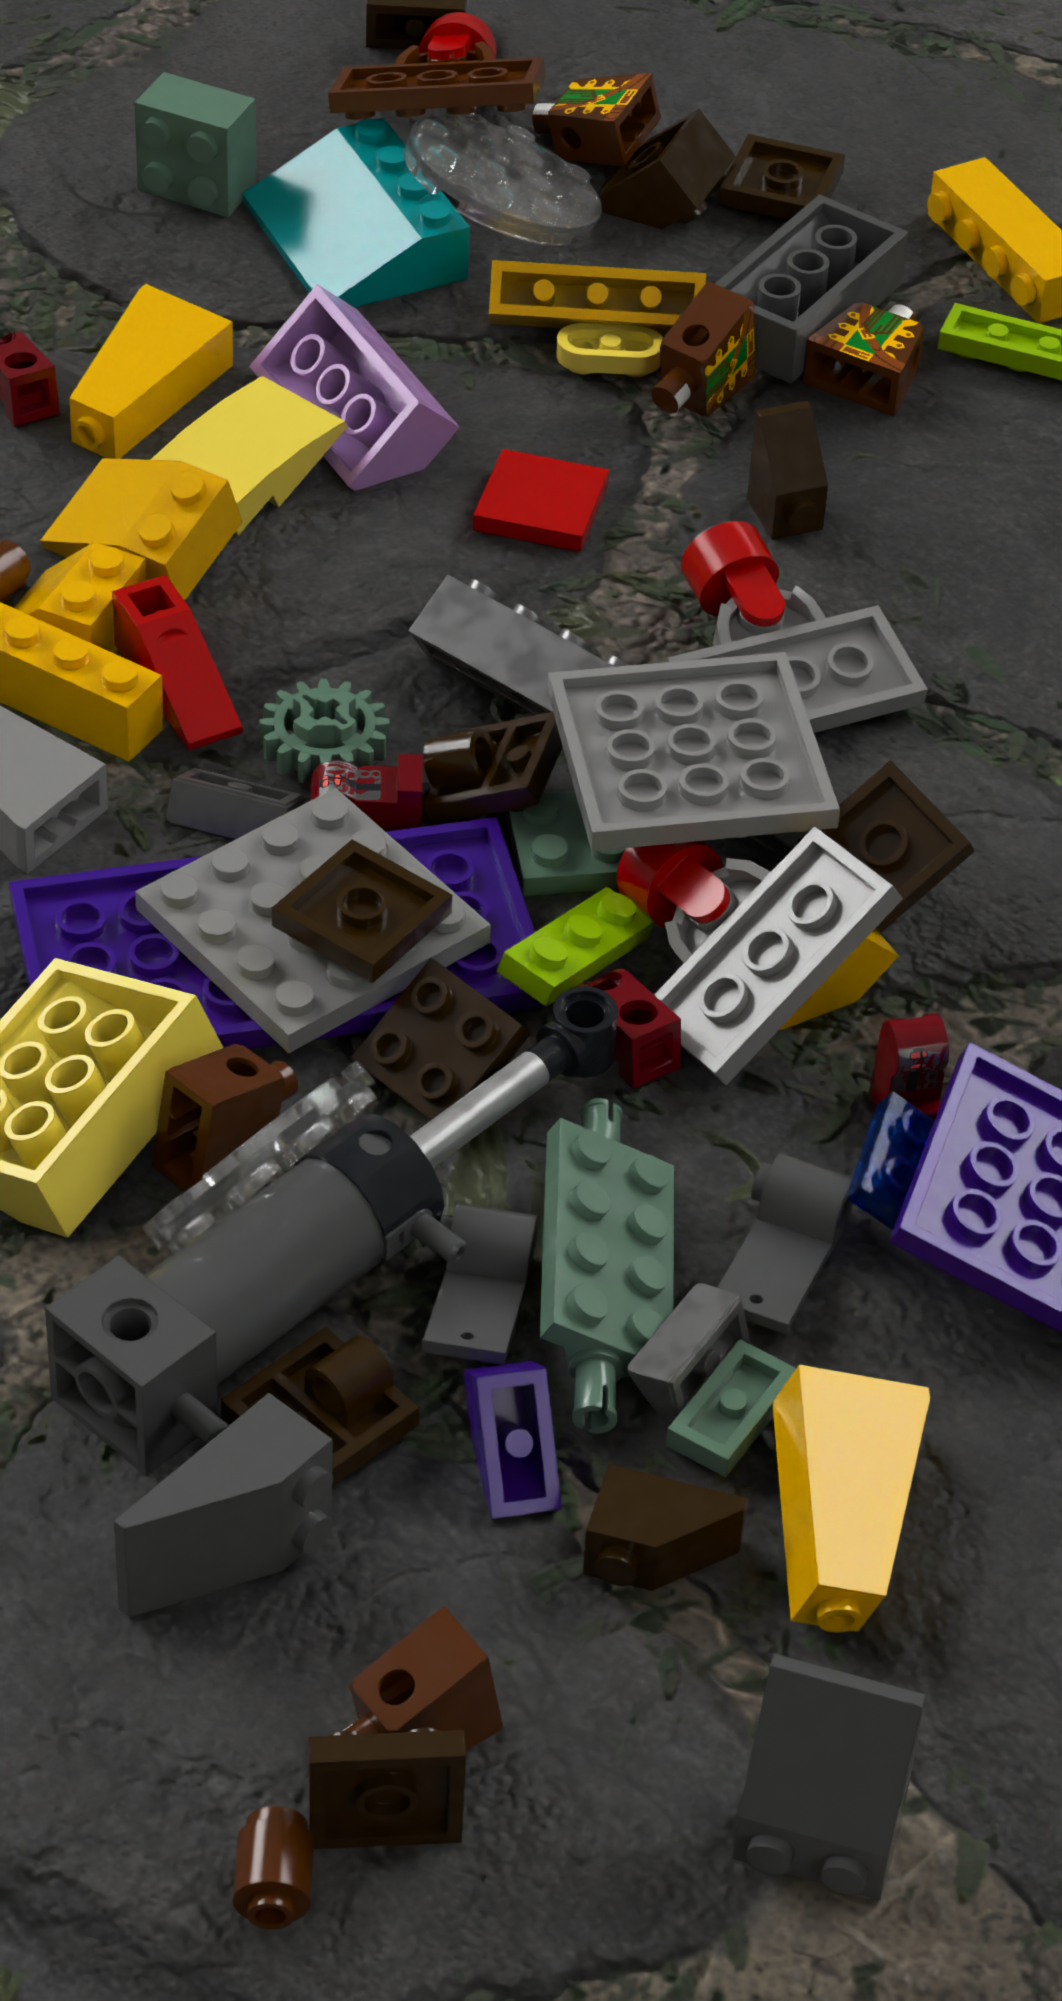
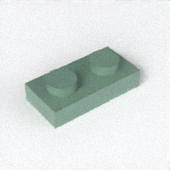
(729, 1408)

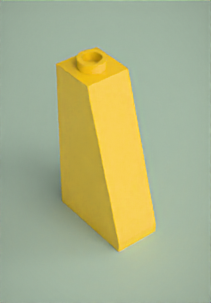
(148, 371)
(844, 1488)

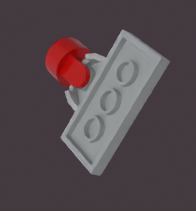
(842, 664)
(751, 936)

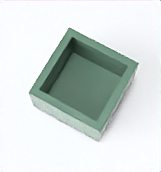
(195, 143)

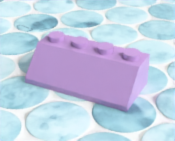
(350, 371)

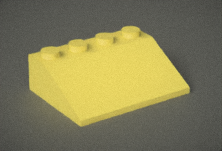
(85, 1085)

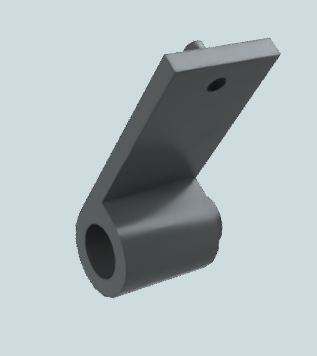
(790, 1241)
(485, 1288)

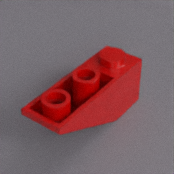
(161, 634)

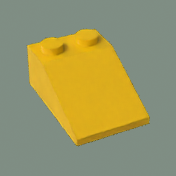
(152, 510)

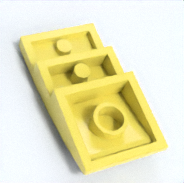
(258, 442)

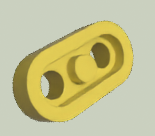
(609, 349)

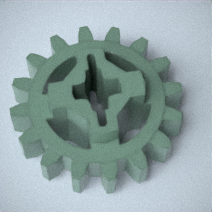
(323, 728)

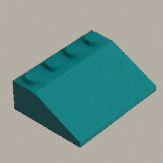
(360, 219)

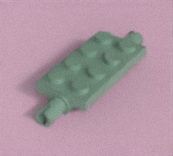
(603, 1255)

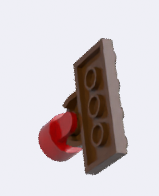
(448, 70)

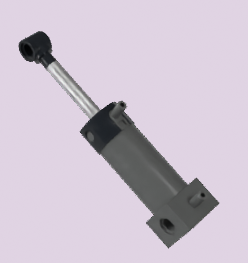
(146, 1351)

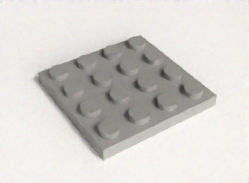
(691, 751)
(223, 922)

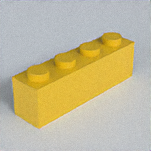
(1001, 233)
(589, 294)
(78, 686)

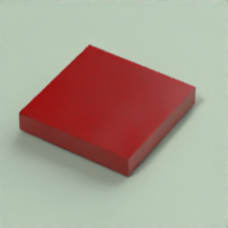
(541, 500)

